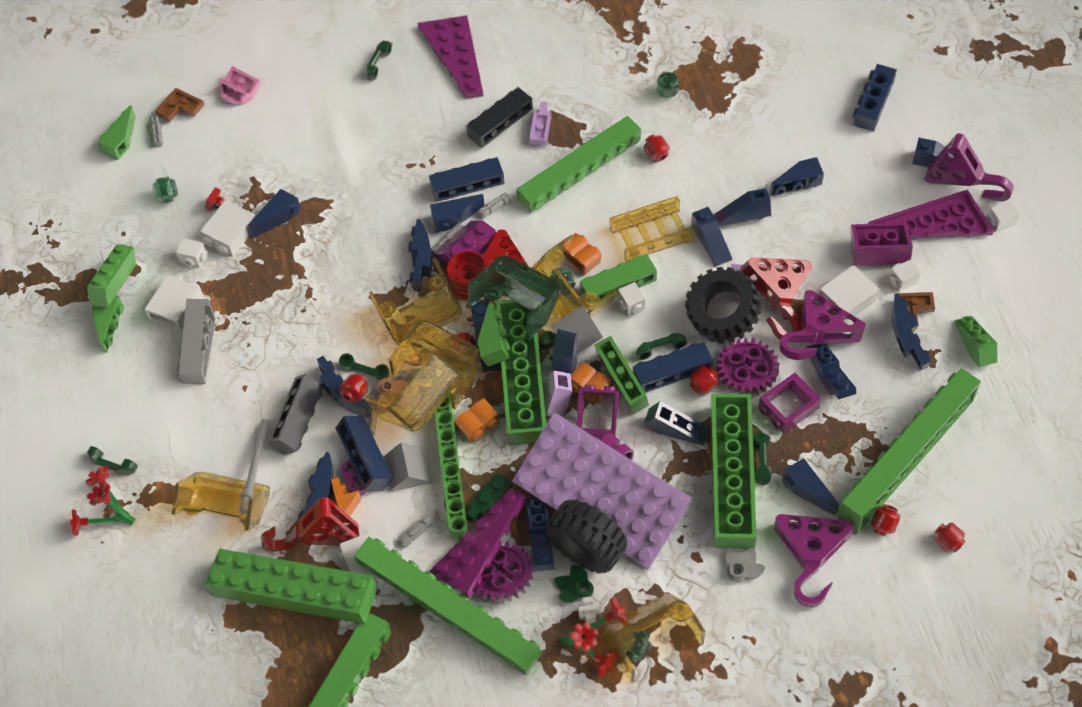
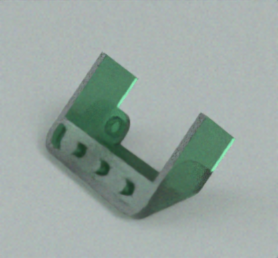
(519, 283)

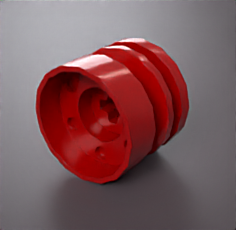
(463, 269)

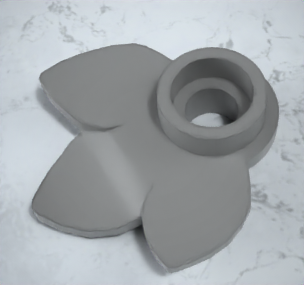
(743, 562)

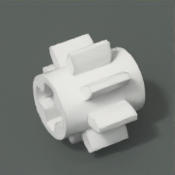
(589, 610)

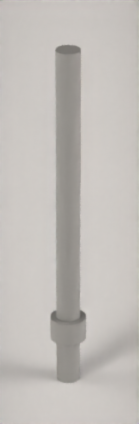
(248, 491)

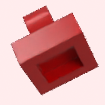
(214, 199)

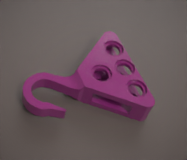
(968, 165)
(817, 331)
(811, 560)

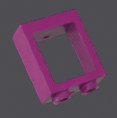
(608, 391)
(802, 391)

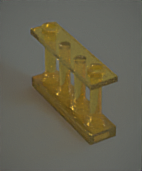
(645, 214)

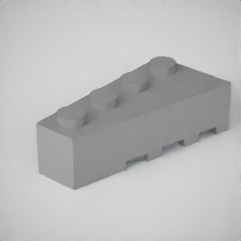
(196, 341)

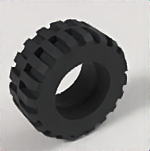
(713, 284)
(586, 536)

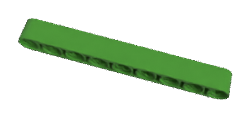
(450, 465)

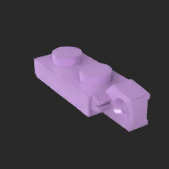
(540, 125)

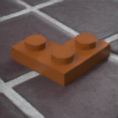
(177, 101)
(919, 302)

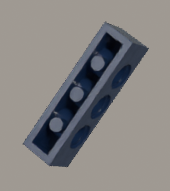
(875, 97)

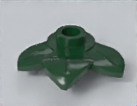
(572, 584)

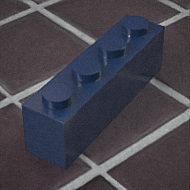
(466, 179)
(672, 366)
(363, 453)

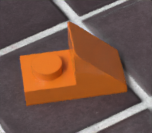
(346, 501)

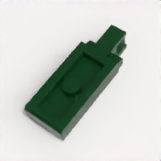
(488, 496)

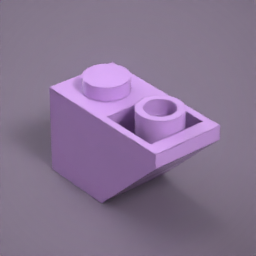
(556, 392)

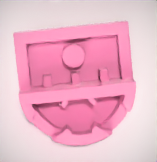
(238, 86)

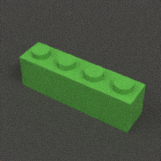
(638, 270)
(111, 276)
(621, 375)

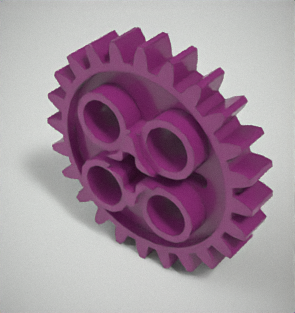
(747, 366)
(511, 560)

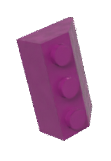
(472, 237)
(880, 244)

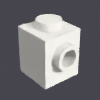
(1003, 216)
(191, 252)
(904, 275)
(631, 299)

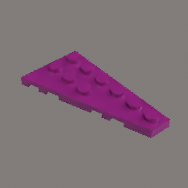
(455, 49)
(944, 217)
(476, 549)

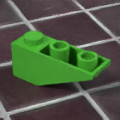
(118, 136)
(107, 321)
(977, 340)
(491, 341)

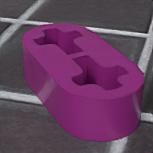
(351, 479)

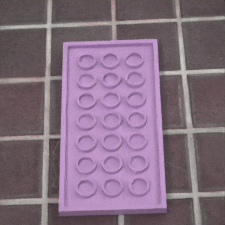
(578, 466)

